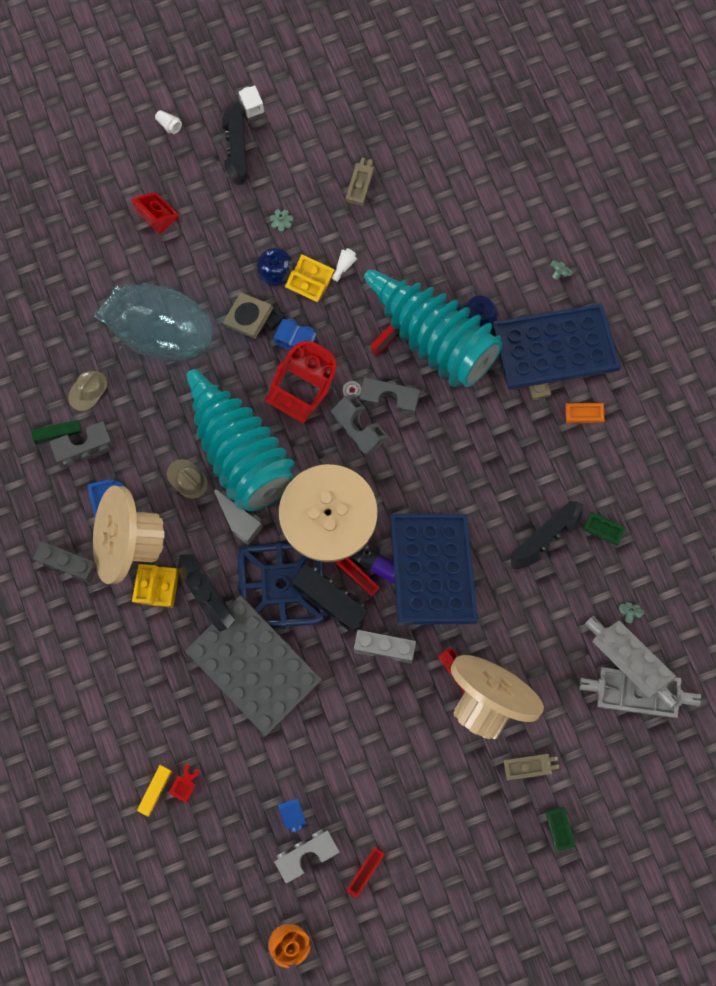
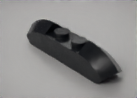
(234, 125)
(565, 519)
(205, 592)

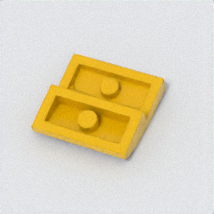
(310, 278)
(155, 585)

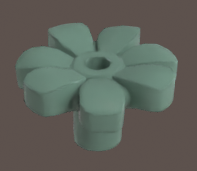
(281, 220)
(560, 269)
(631, 611)

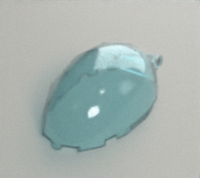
(157, 322)

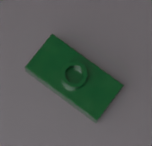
(604, 528)
(560, 829)

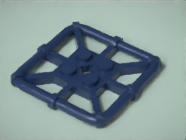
(270, 576)

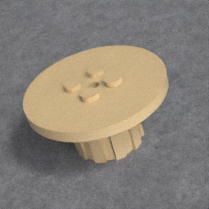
(328, 513)
(123, 535)
(492, 697)

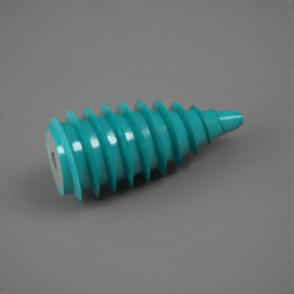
(437, 329)
(238, 447)

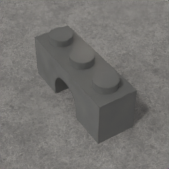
(374, 390)
(348, 414)
(97, 441)
(65, 561)

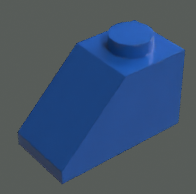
(292, 815)

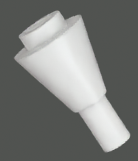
(345, 260)

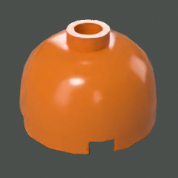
(288, 945)

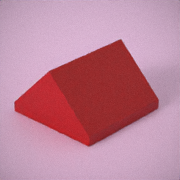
(155, 211)

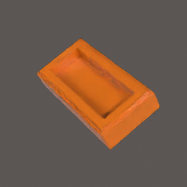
(584, 412)

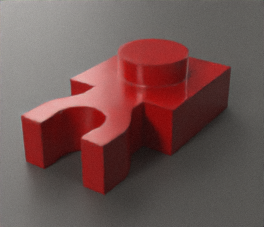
(183, 786)

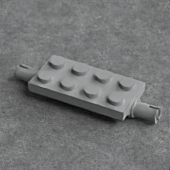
(634, 660)
(620, 693)

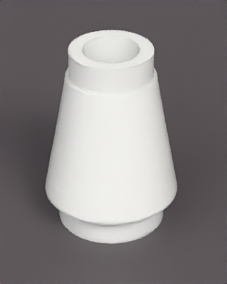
(170, 123)

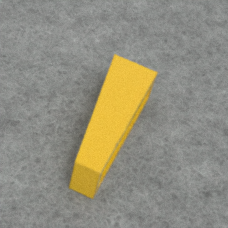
(154, 790)

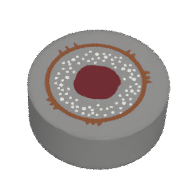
(352, 387)

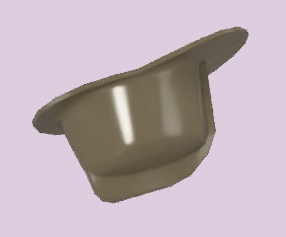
(87, 390)
(187, 478)

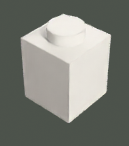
(251, 101)

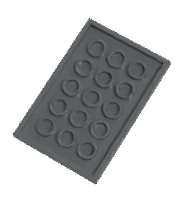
(254, 667)

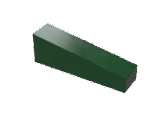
(52, 432)

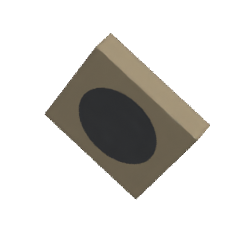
(247, 315)

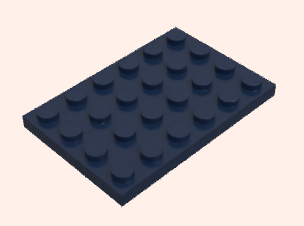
(556, 346)
(433, 569)

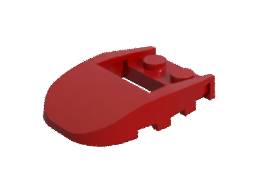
(311, 364)

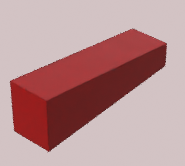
(357, 576)
(365, 873)

